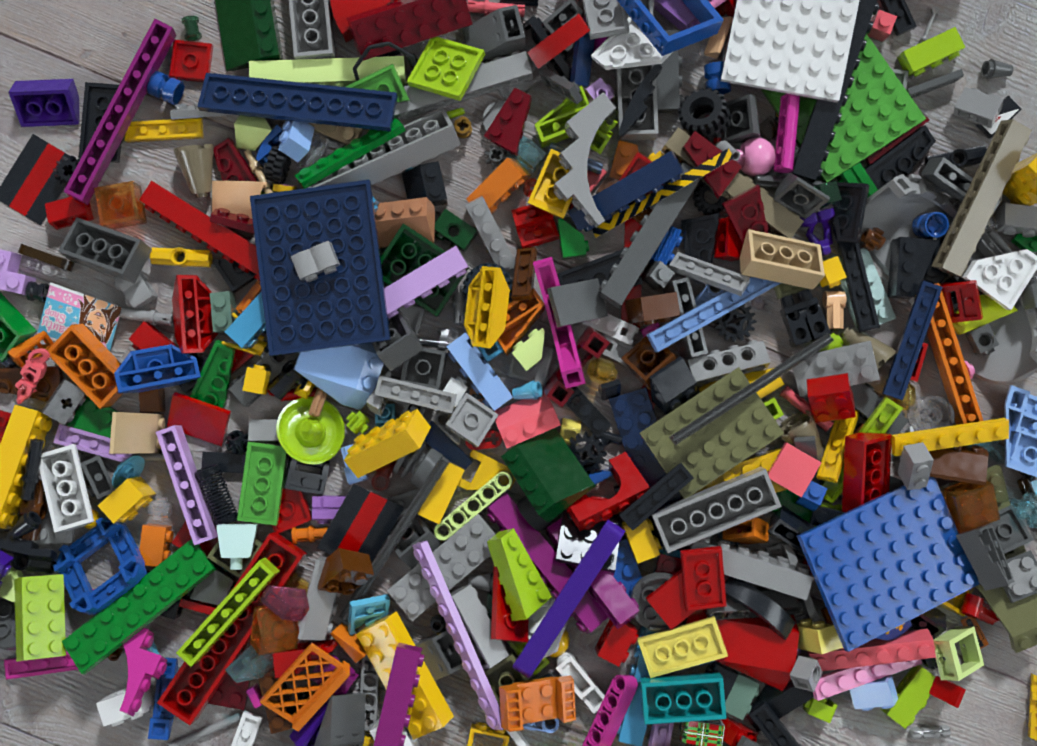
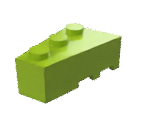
(551, 127)

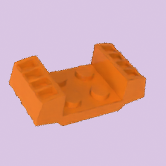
(537, 701)

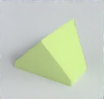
(250, 132)

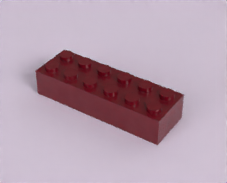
(406, 23)

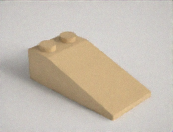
(135, 432)

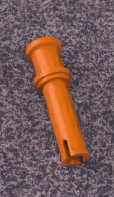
(307, 534)

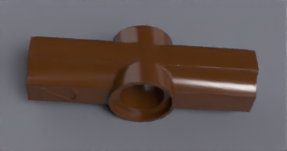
(37, 505)

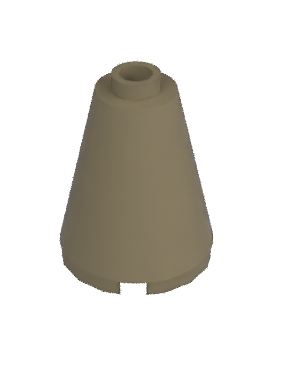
(197, 167)
(882, 352)
(802, 426)

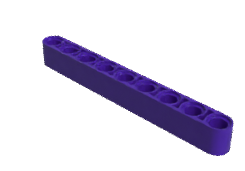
(568, 598)

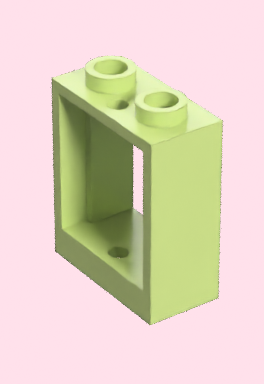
(945, 647)

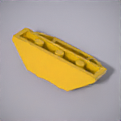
(486, 307)

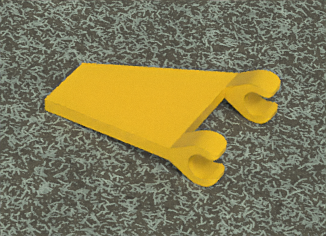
(486, 471)

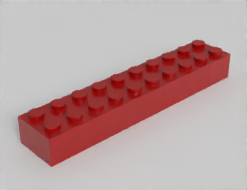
(196, 685)

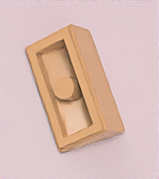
(717, 41)

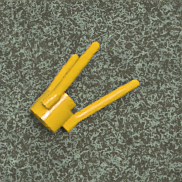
(257, 349)

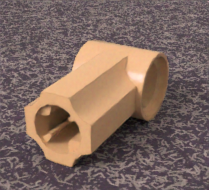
(834, 305)

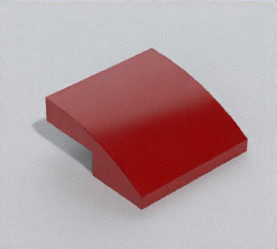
(534, 226)

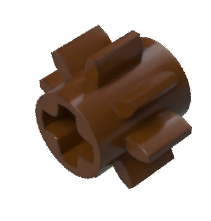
(873, 239)

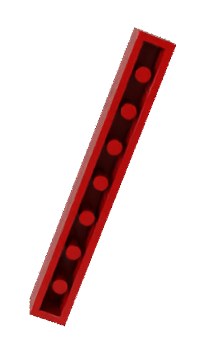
(196, 222)

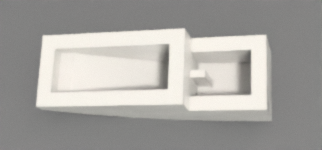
(583, 684)

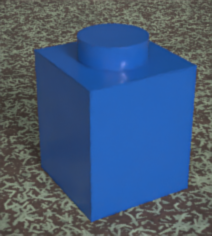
(812, 496)

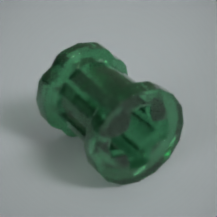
(191, 28)

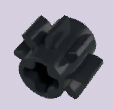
(237, 442)

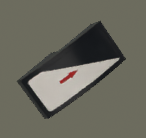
(1008, 111)

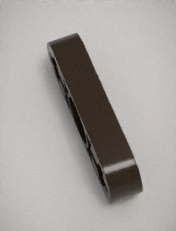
(46, 257)

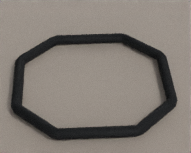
(377, 46)

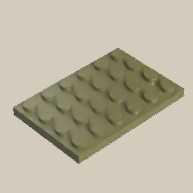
(718, 444)

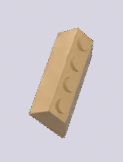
(781, 259)

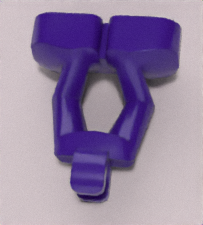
(821, 217)

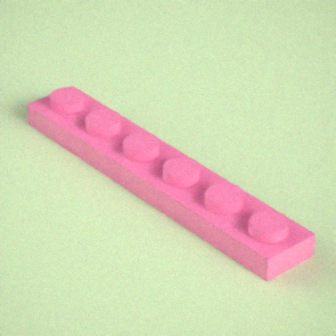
(850, 678)

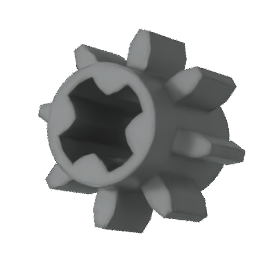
(496, 150)

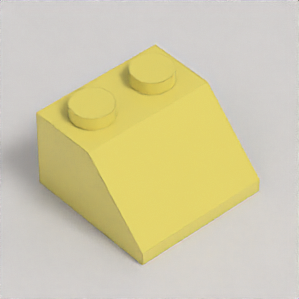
(817, 637)

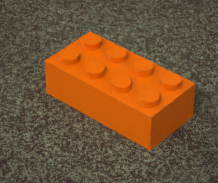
(87, 364)

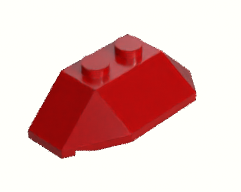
(192, 314)

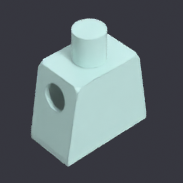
(236, 542)

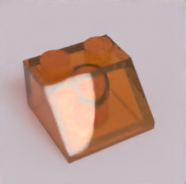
(272, 633)

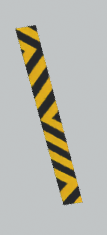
(668, 189)

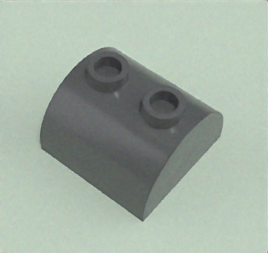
(744, 120)

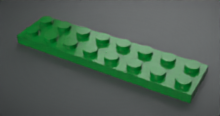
(138, 606)

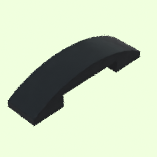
(760, 605)

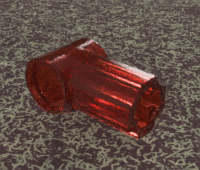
(386, 472)

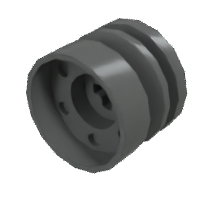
(418, 464)

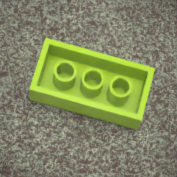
(39, 617)

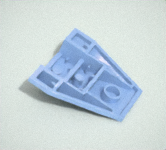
(343, 373)
(1021, 446)

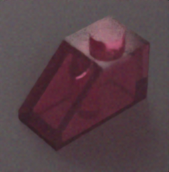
(286, 602)

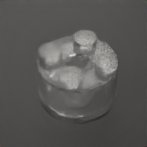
(941, 412)

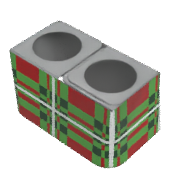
(703, 733)

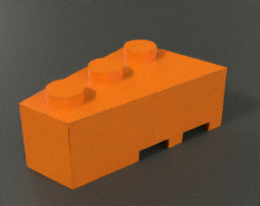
(501, 183)
(519, 319)

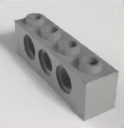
(756, 351)

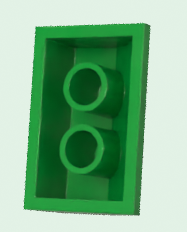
(13, 328)

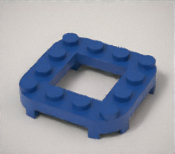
(131, 569)

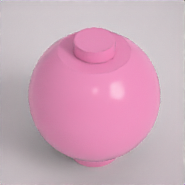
(756, 157)

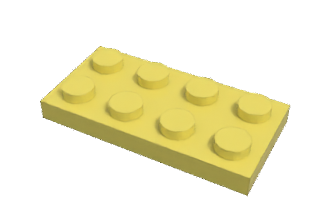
(682, 647)

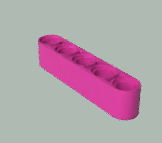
(612, 711)

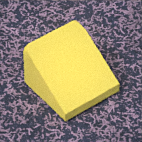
(569, 429)

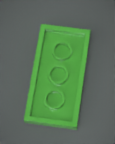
(262, 483)

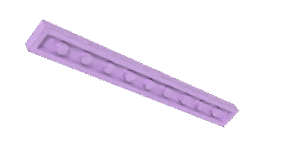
(459, 634)

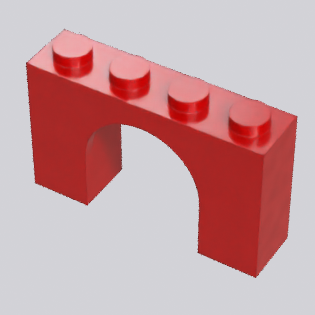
(632, 485)

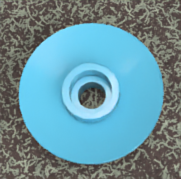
(129, 468)

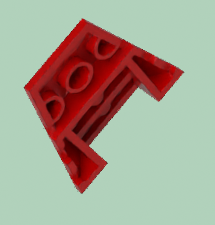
(759, 650)

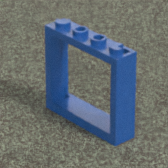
(706, 14)

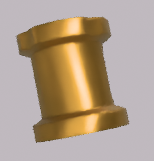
(459, 123)

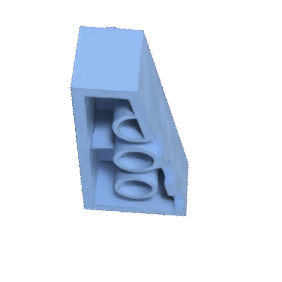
(479, 371)

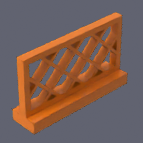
(321, 693)

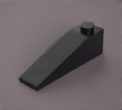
(781, 701)

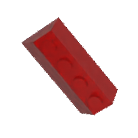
(865, 468)

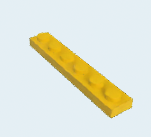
(953, 435)

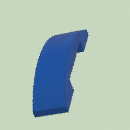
(162, 719)

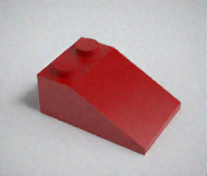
(285, 659)

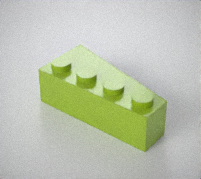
(518, 574)

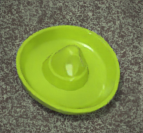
(307, 437)

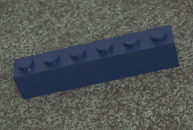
(631, 189)

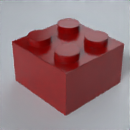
(831, 398)
(615, 642)

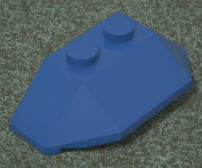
(155, 369)

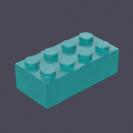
(683, 698)

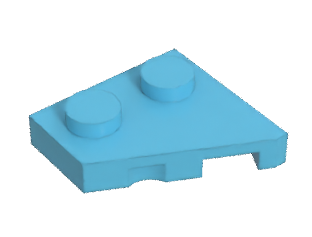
(367, 611)

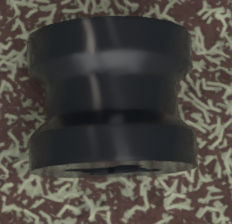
(37, 291)

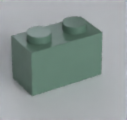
(222, 307)
(741, 696)

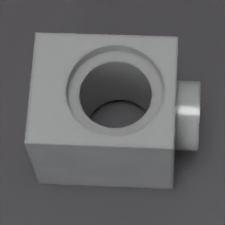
(806, 673)

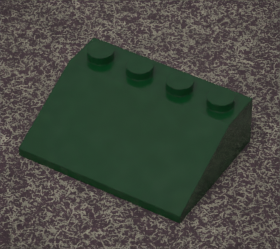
(248, 32)
(406, 254)
(548, 473)

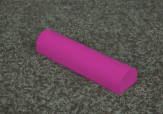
(786, 133)

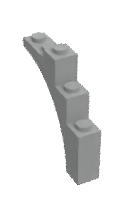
(575, 157)

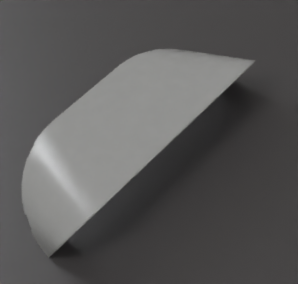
(893, 211)

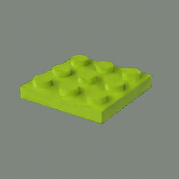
(446, 68)

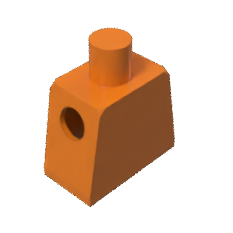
(753, 532)

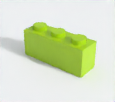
(931, 52)
(912, 696)

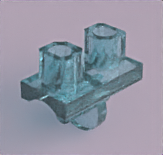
(1027, 508)

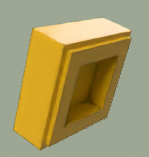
(283, 187)

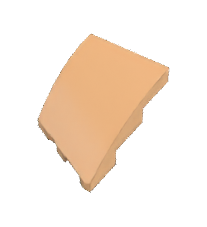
(235, 195)

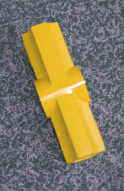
(170, 256)

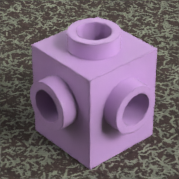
(597, 89)

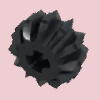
(64, 168)

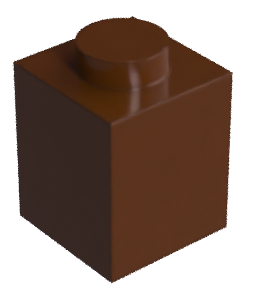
(152, 401)

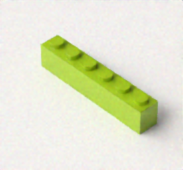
(227, 612)

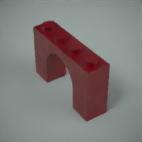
(589, 345)

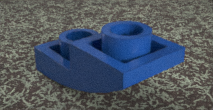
(269, 142)

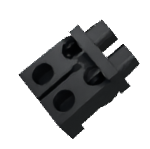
(803, 320)

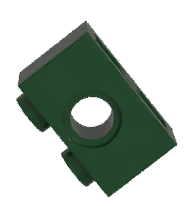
(448, 221)

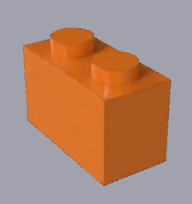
(155, 543)

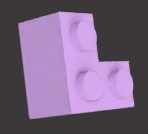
(9, 277)

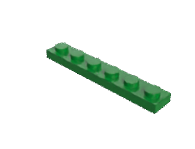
(347, 154)

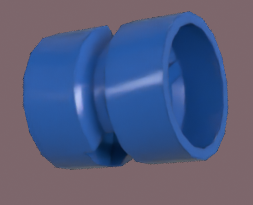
(713, 74)
(168, 88)
(930, 225)

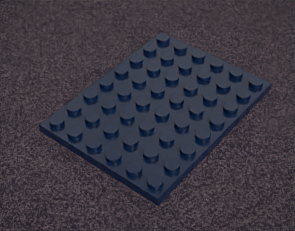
(338, 306)

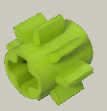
(357, 422)

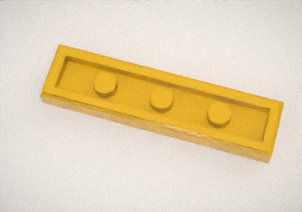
(164, 130)
(835, 449)

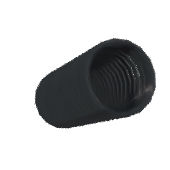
(220, 515)

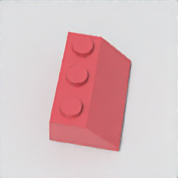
(526, 419)

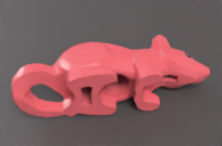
(31, 374)

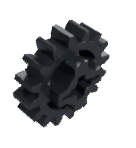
(738, 327)
(592, 455)

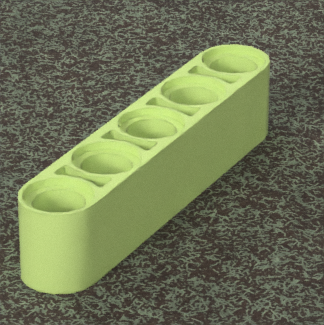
(467, 512)

